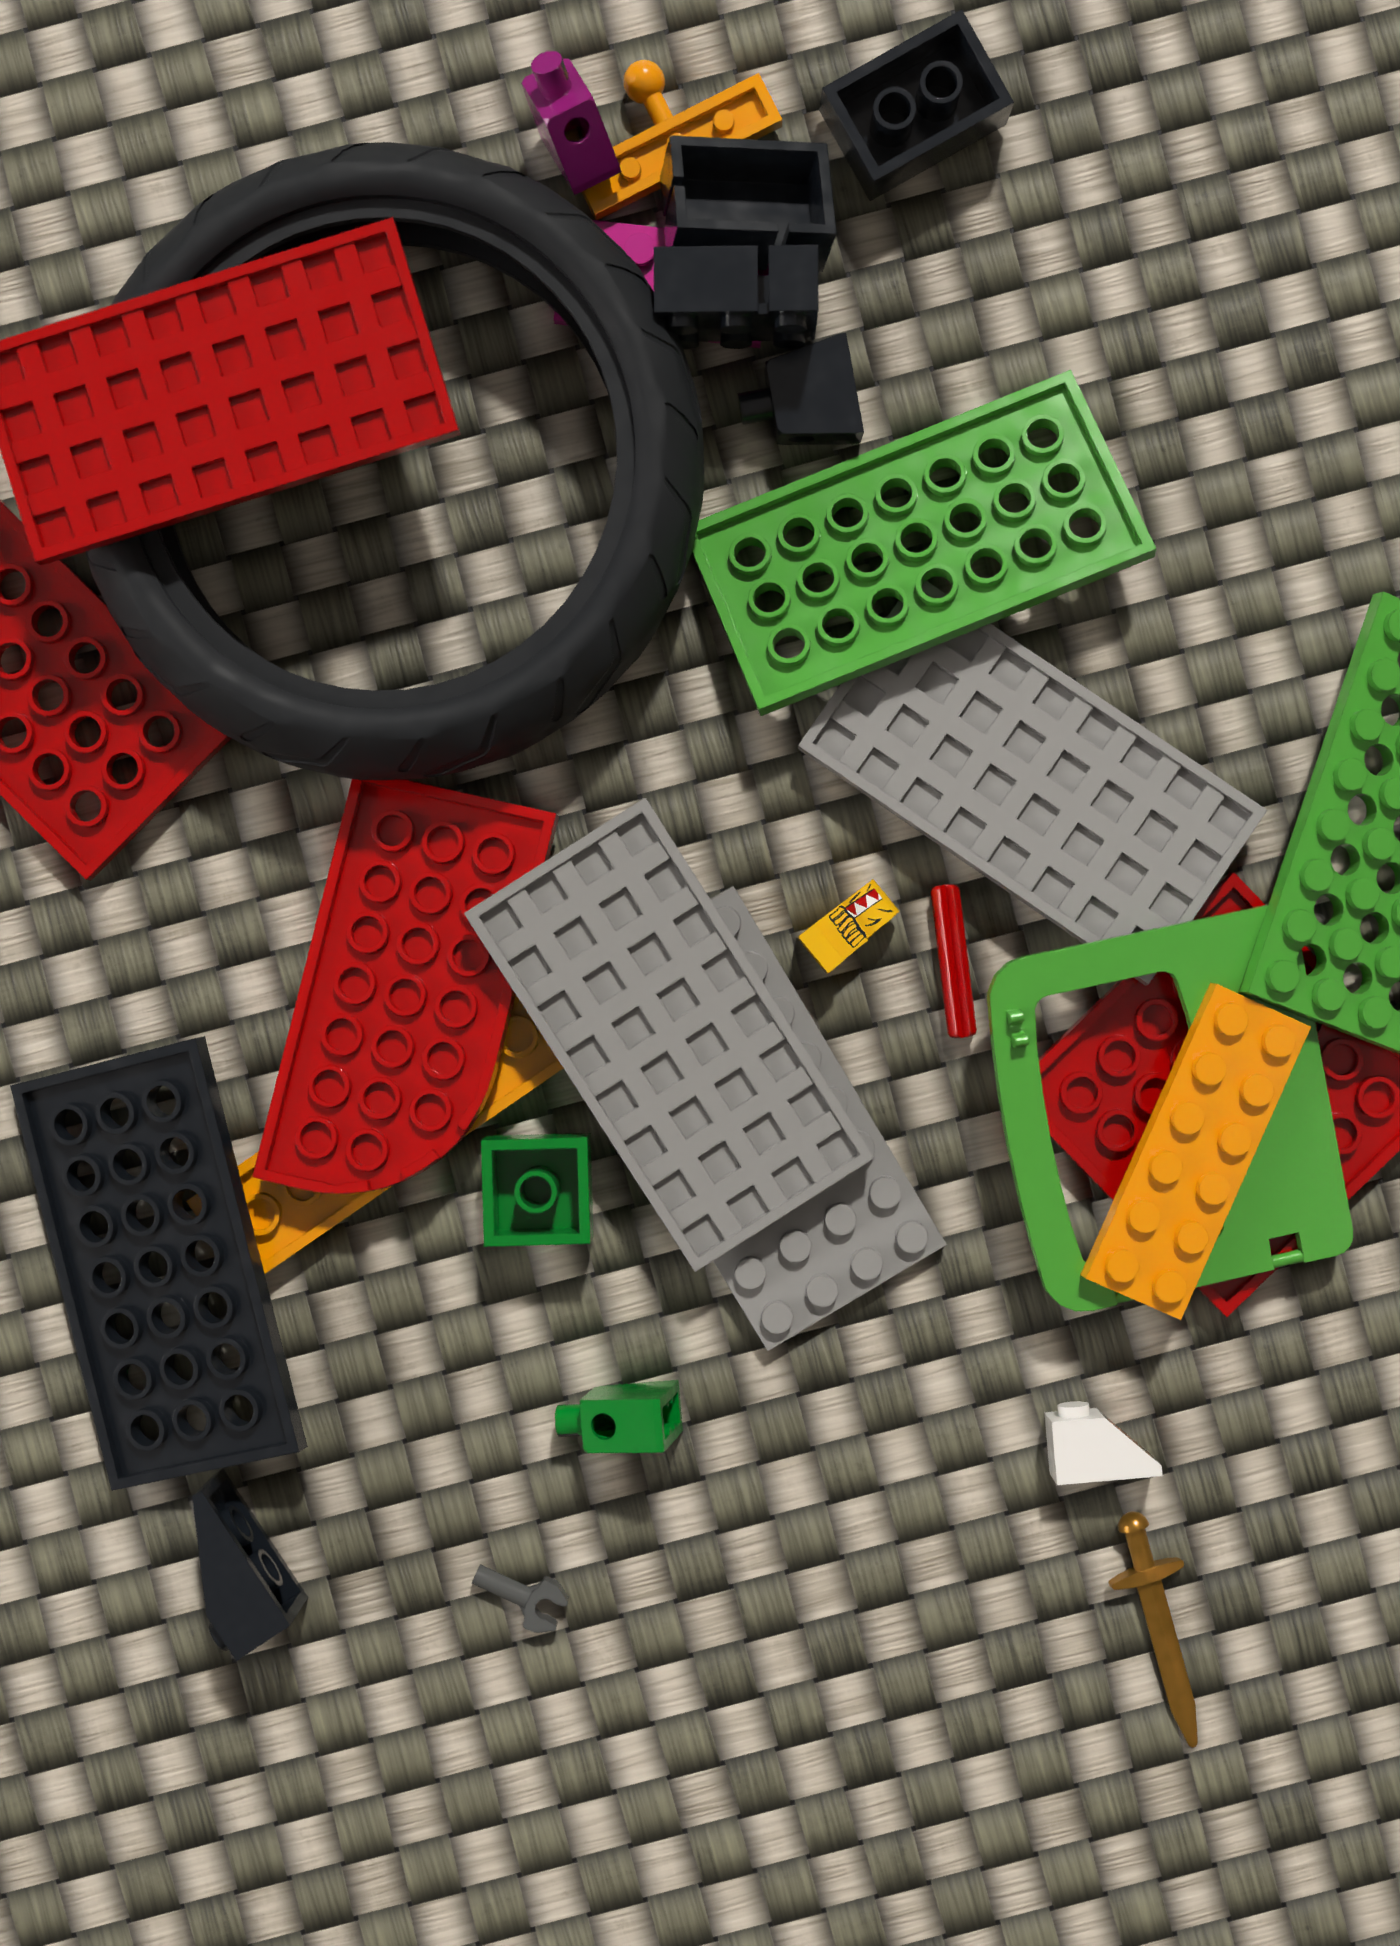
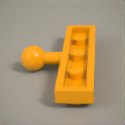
(735, 113)

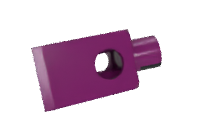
(560, 104)

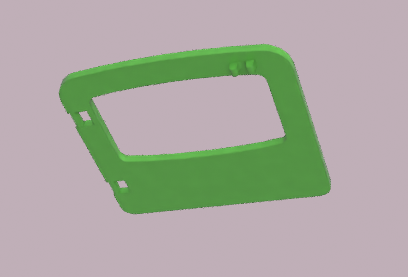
(1295, 1172)

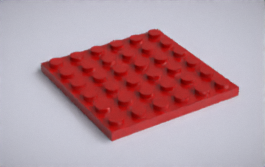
(1117, 1058)

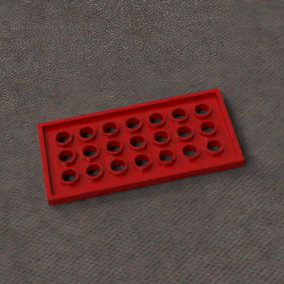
(161, 770)

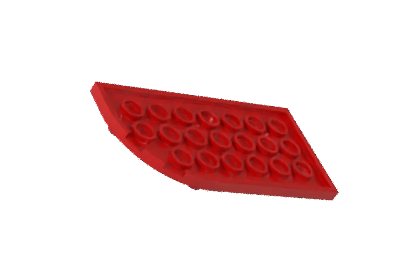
(397, 990)

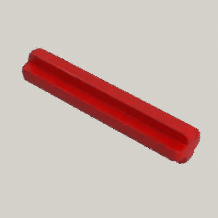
(953, 961)

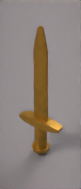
(1147, 1578)

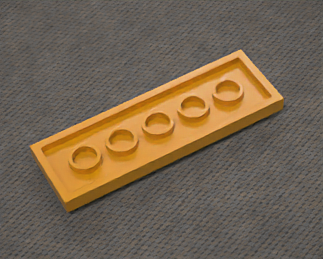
(1195, 1151)

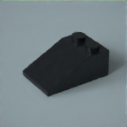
(244, 1577)

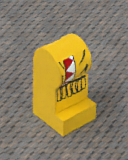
(848, 926)

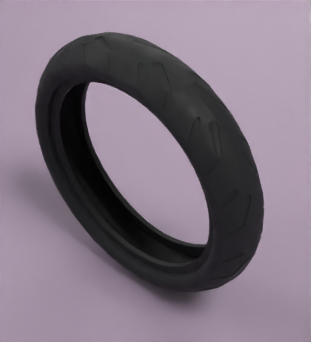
(652, 522)

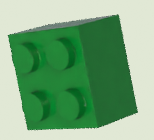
(537, 1189)

